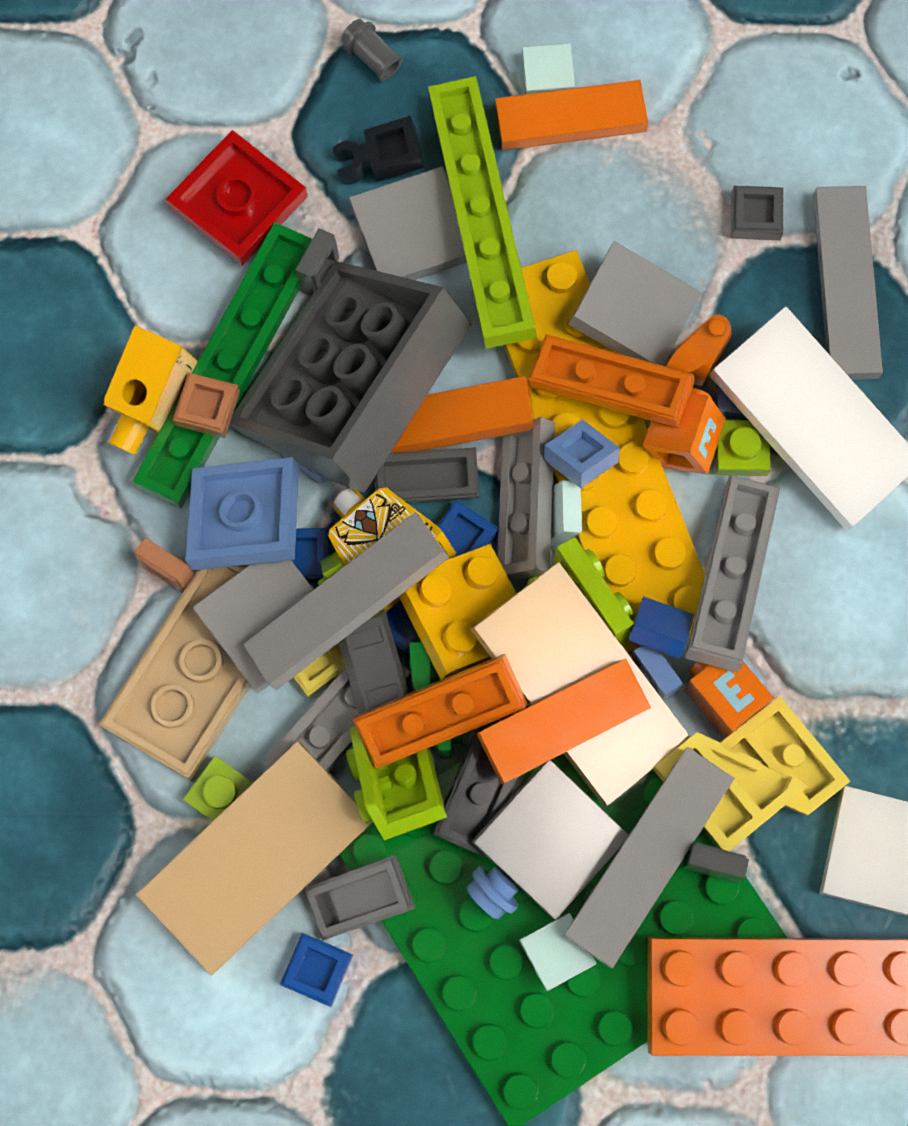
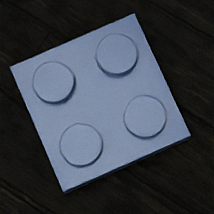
(242, 514)

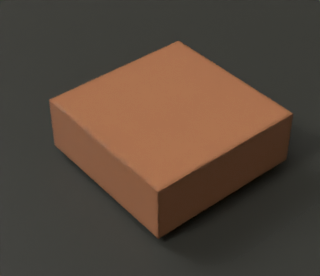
(206, 405)
(164, 565)

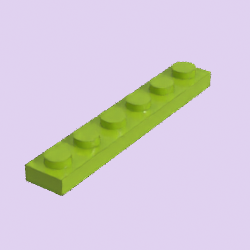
(482, 213)

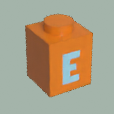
(695, 439)
(727, 696)

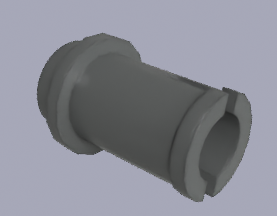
(371, 49)

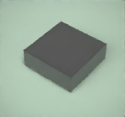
(757, 212)
(317, 261)
(716, 862)

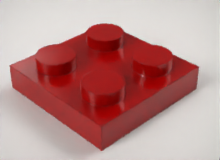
(236, 197)

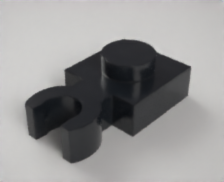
(388, 152)

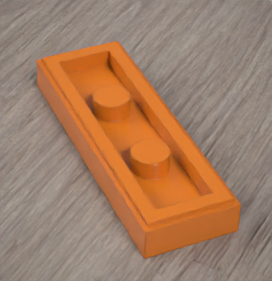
(571, 115)
(611, 380)
(469, 415)
(440, 711)
(563, 721)

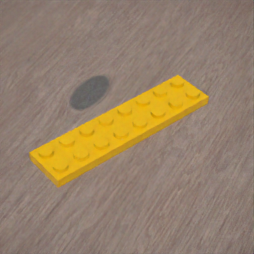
(629, 508)

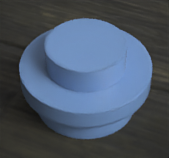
(493, 891)

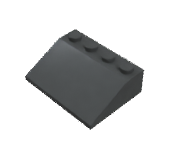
(352, 372)

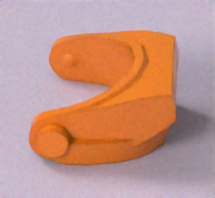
(702, 348)

